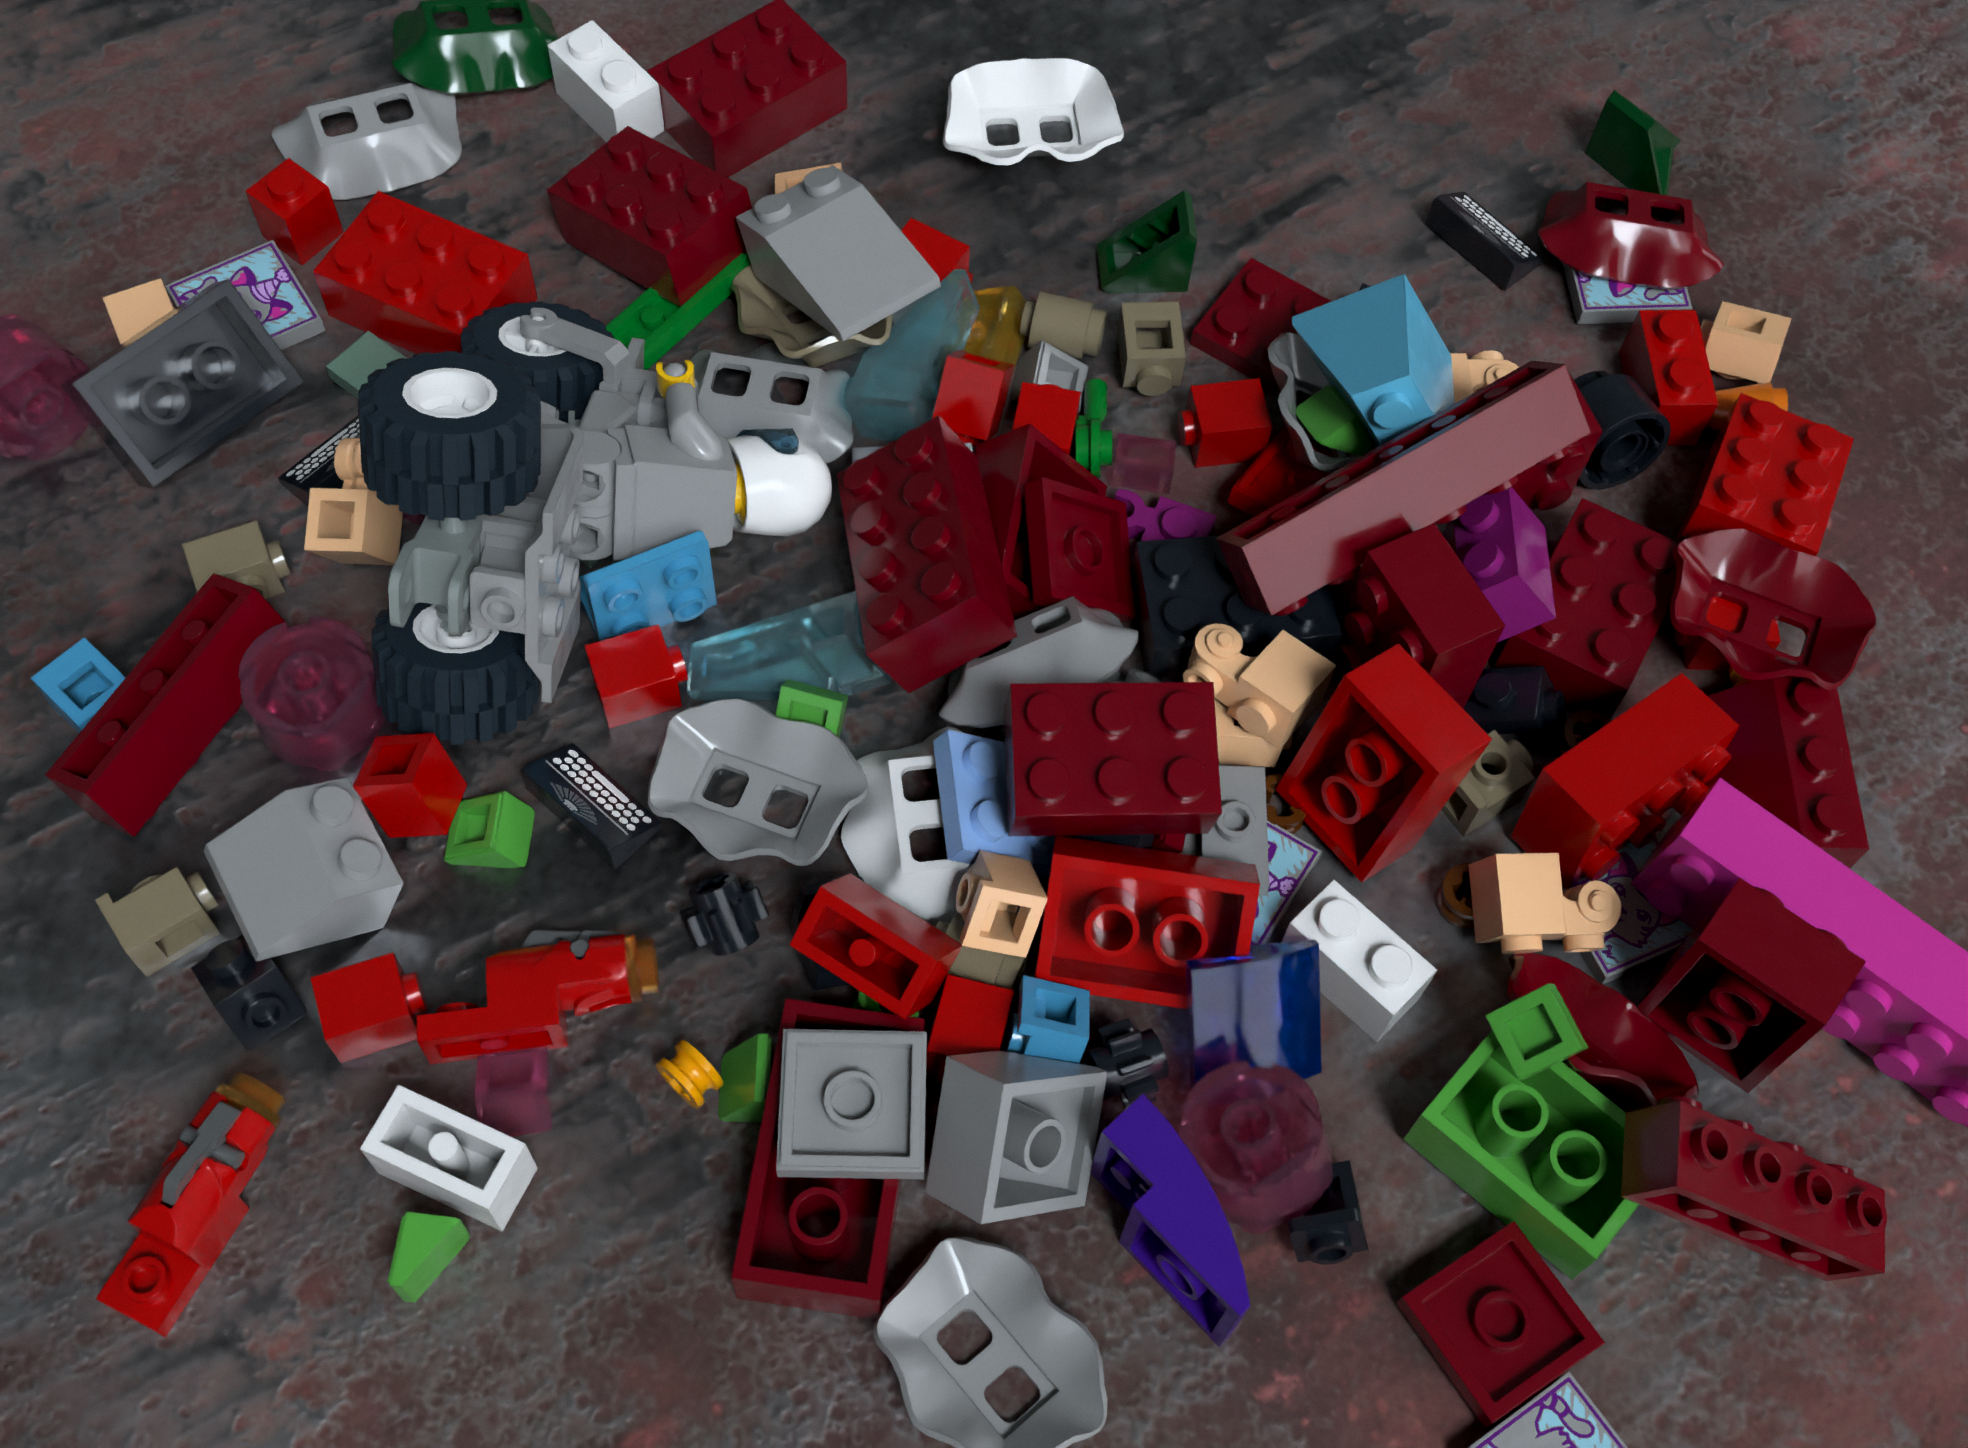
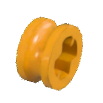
(689, 1074)

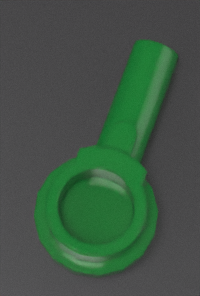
(1094, 445)

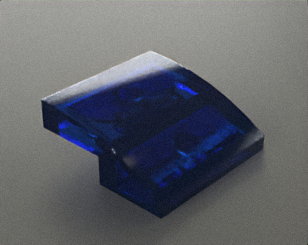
(1256, 1009)

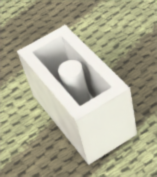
(605, 83)
(1361, 960)
(449, 1157)

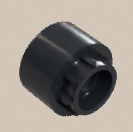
(1631, 427)

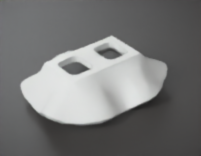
(1026, 95)
(880, 829)

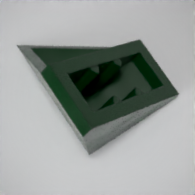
(1633, 146)
(1152, 251)

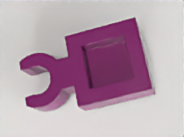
(1166, 521)

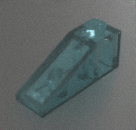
(902, 377)
(808, 645)

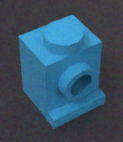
(87, 694)
(1049, 1021)

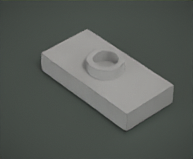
(1242, 827)

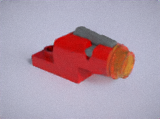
(535, 988)
(193, 1204)

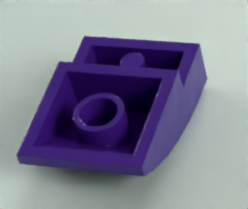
(1173, 1218)

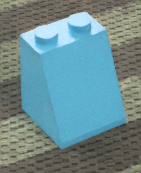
(1381, 356)

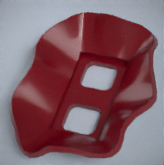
(1632, 245)
(1771, 586)
(1626, 1052)

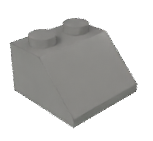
(305, 870)
(1014, 1135)

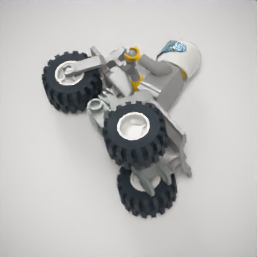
(534, 455)

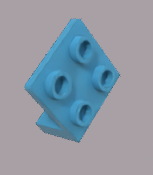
(650, 588)

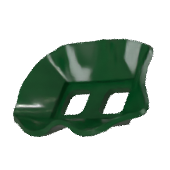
(478, 56)

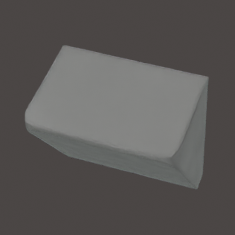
(1049, 366)

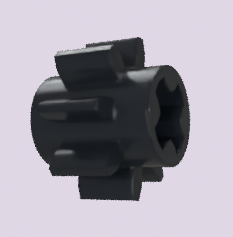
(724, 914)
(1131, 1060)

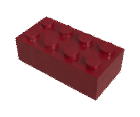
(924, 556)
(816, 1238)

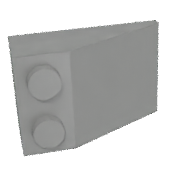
(834, 253)

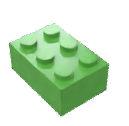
(1532, 1153)

